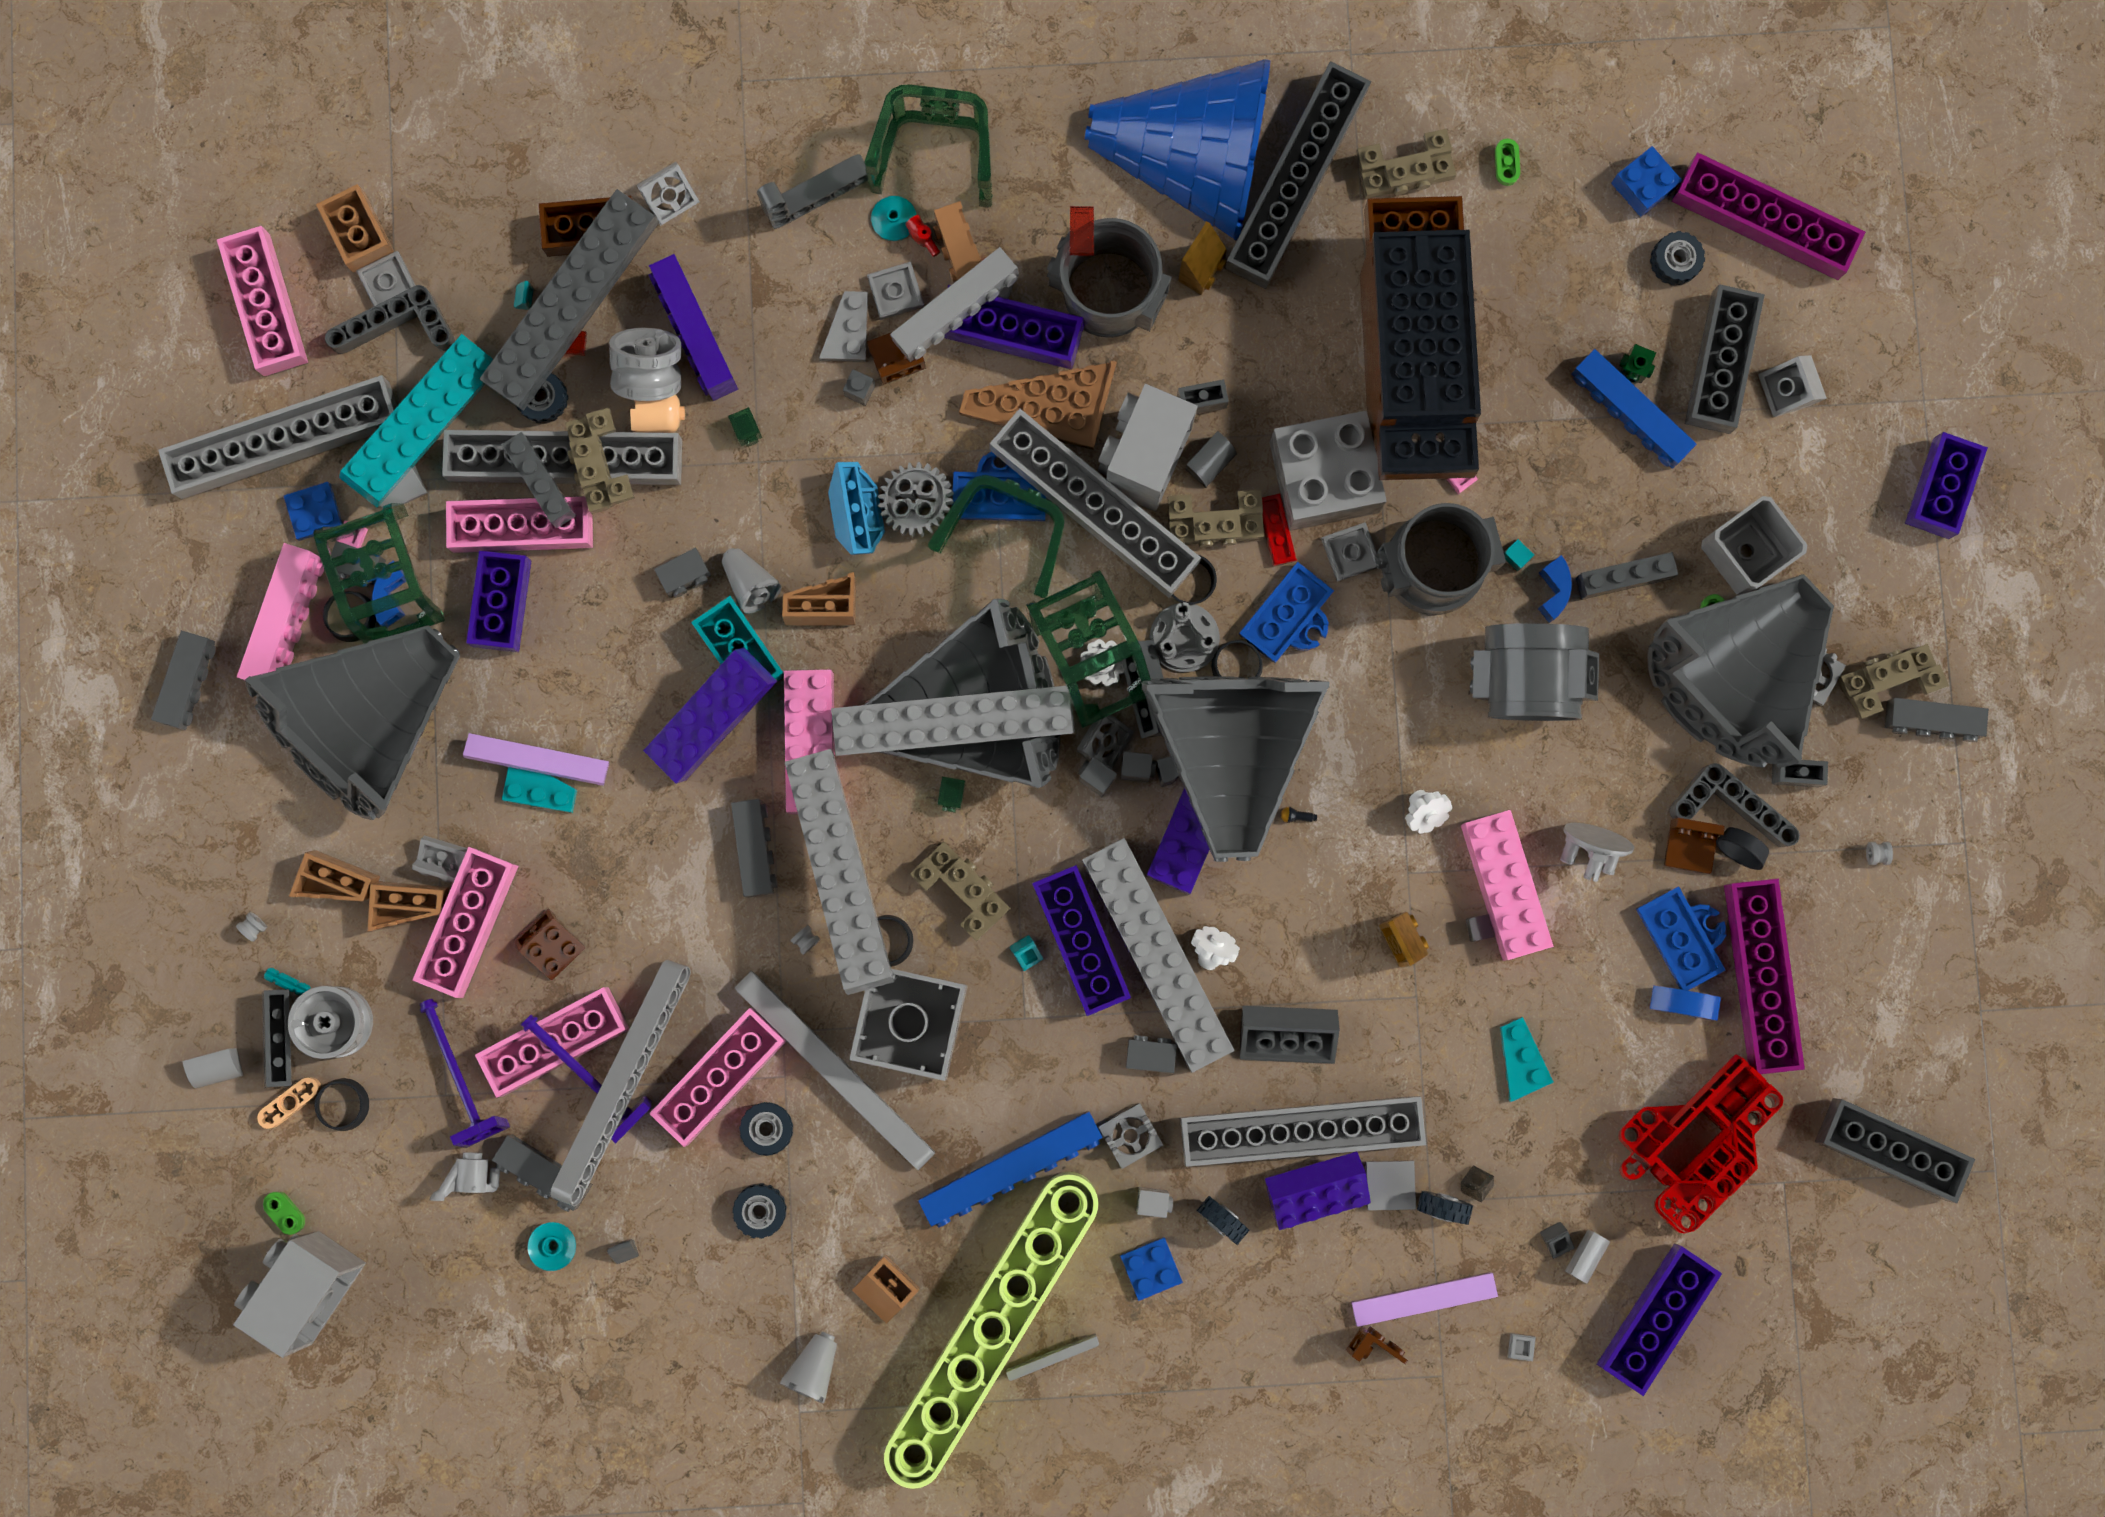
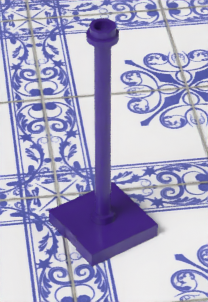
(630, 1115)
(479, 1129)

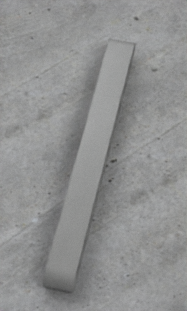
(835, 1070)
(620, 1083)

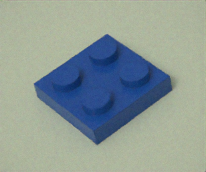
(312, 509)
(1151, 1268)

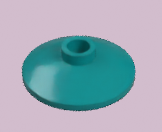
(892, 228)
(540, 1250)

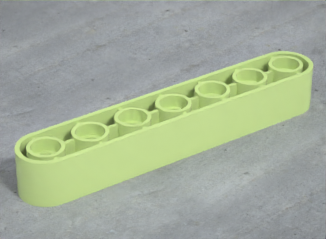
(987, 1352)

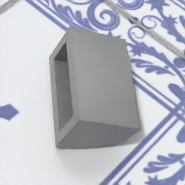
(213, 1068)
(1587, 1256)

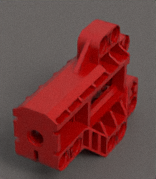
(1734, 1142)

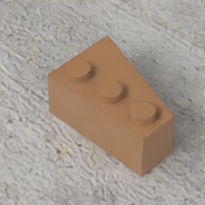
(957, 240)
(822, 604)
(331, 878)
(402, 902)

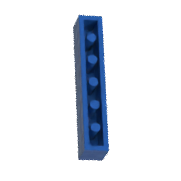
(1633, 409)

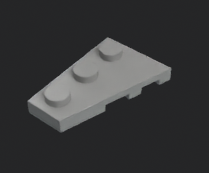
(848, 330)

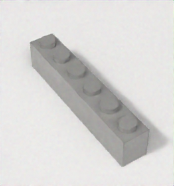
(955, 304)

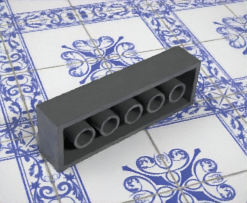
(1724, 359)
(1895, 1150)

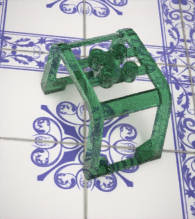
(938, 108)
(1010, 489)
(390, 514)
(1079, 614)

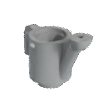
(468, 1176)

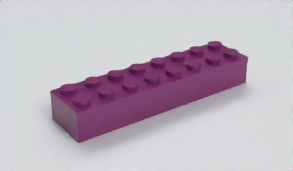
(1768, 216)
(1764, 976)

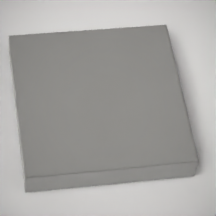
(385, 278)
(895, 290)
(1350, 551)
(1391, 1185)

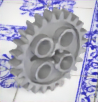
(919, 480)

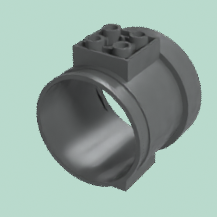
(1123, 239)
(1401, 582)
(1535, 671)

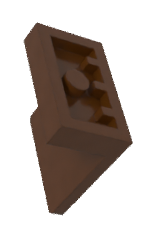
(891, 361)
(1692, 845)
(548, 945)
(1361, 1347)

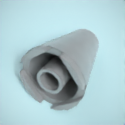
(749, 581)
(812, 1368)

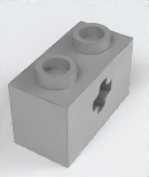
(1153, 1202)

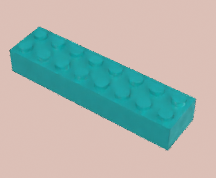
(417, 422)

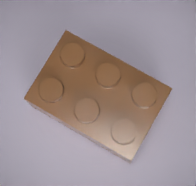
(355, 228)

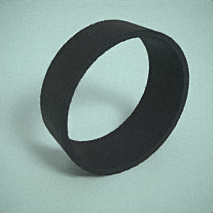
(1206, 563)
(370, 621)
(1214, 661)
(1743, 848)
(910, 938)
(364, 1104)

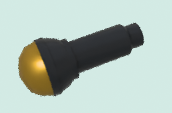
(1290, 814)

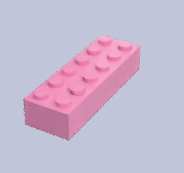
(262, 301)
(514, 526)
(282, 612)
(807, 718)
(1506, 885)
(465, 923)
(575, 1028)
(718, 1077)

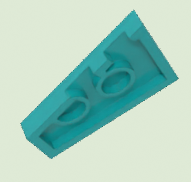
(538, 790)
(1523, 1061)

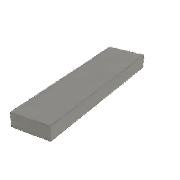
(1052, 1357)

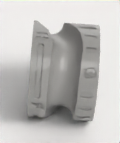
(645, 364)
(330, 1022)

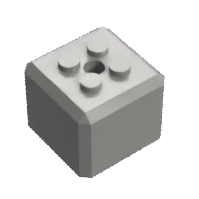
(1767, 533)

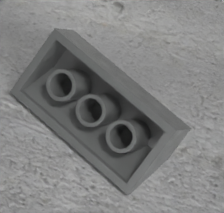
(1289, 1034)

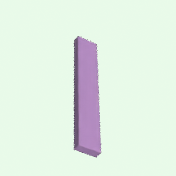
(536, 759)
(1424, 1299)

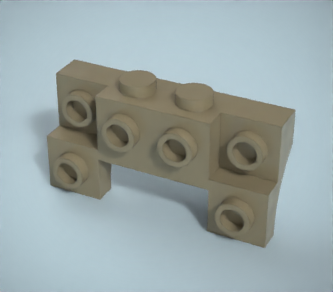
(1409, 171)
(591, 464)
(1217, 526)
(1864, 684)
(967, 885)

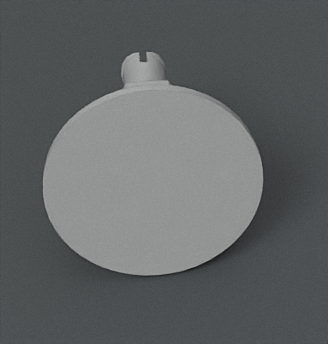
(1185, 637)
(1601, 844)

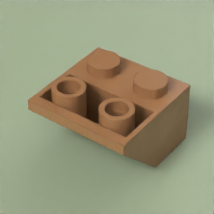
(886, 1289)

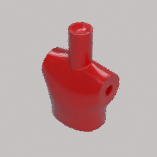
(922, 234)

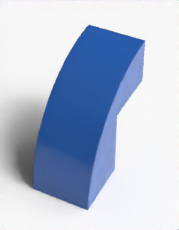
(1559, 580)
(383, 588)
(1685, 1002)

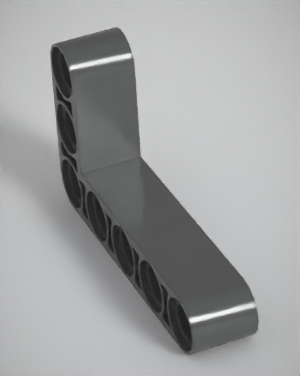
(812, 193)
(392, 320)
(1736, 802)

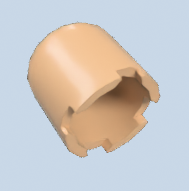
(657, 415)

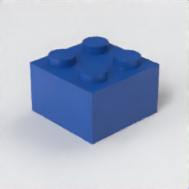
(1646, 181)

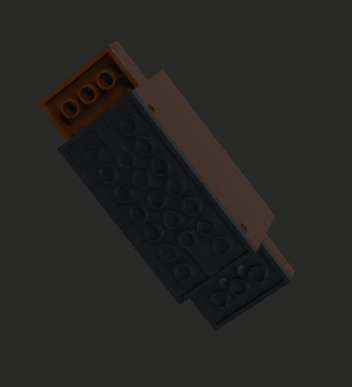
(1420, 338)

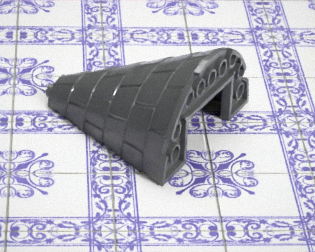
(982, 656)
(1746, 670)
(357, 713)
(1235, 749)

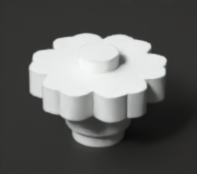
(1108, 675)
(1427, 811)
(1214, 947)

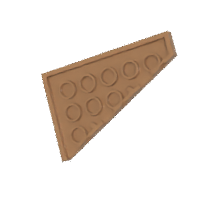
(1062, 403)

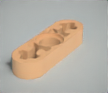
(279, 1118)

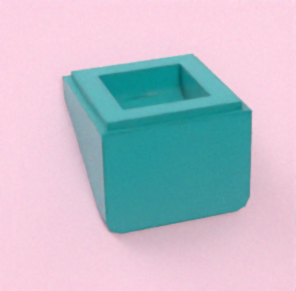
(523, 296)
(1518, 555)
(1026, 952)

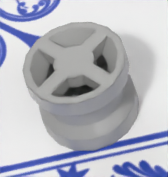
(1879, 853)
(251, 926)
(805, 939)

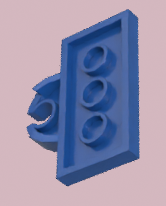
(993, 505)
(1289, 615)
(1684, 937)

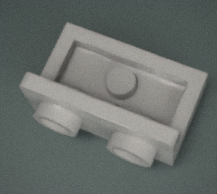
(439, 858)

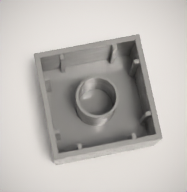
(1151, 444)
(1327, 470)
(910, 1025)
(298, 1292)

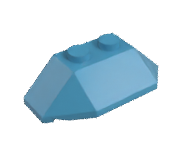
(855, 508)

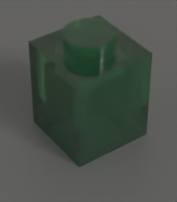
(745, 427)
(951, 794)

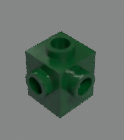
(1637, 364)

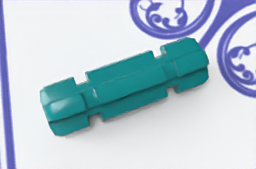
(286, 981)

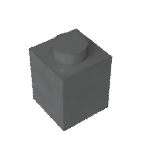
(859, 387)

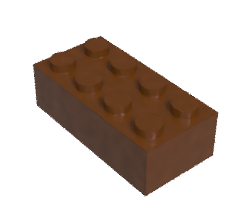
(566, 222)

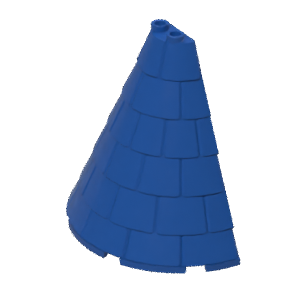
(1190, 140)

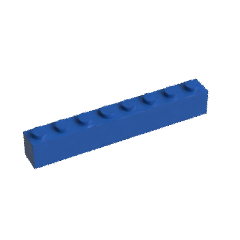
(1009, 1169)

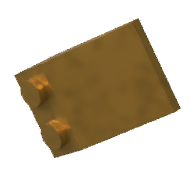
(1203, 260)
(1404, 939)

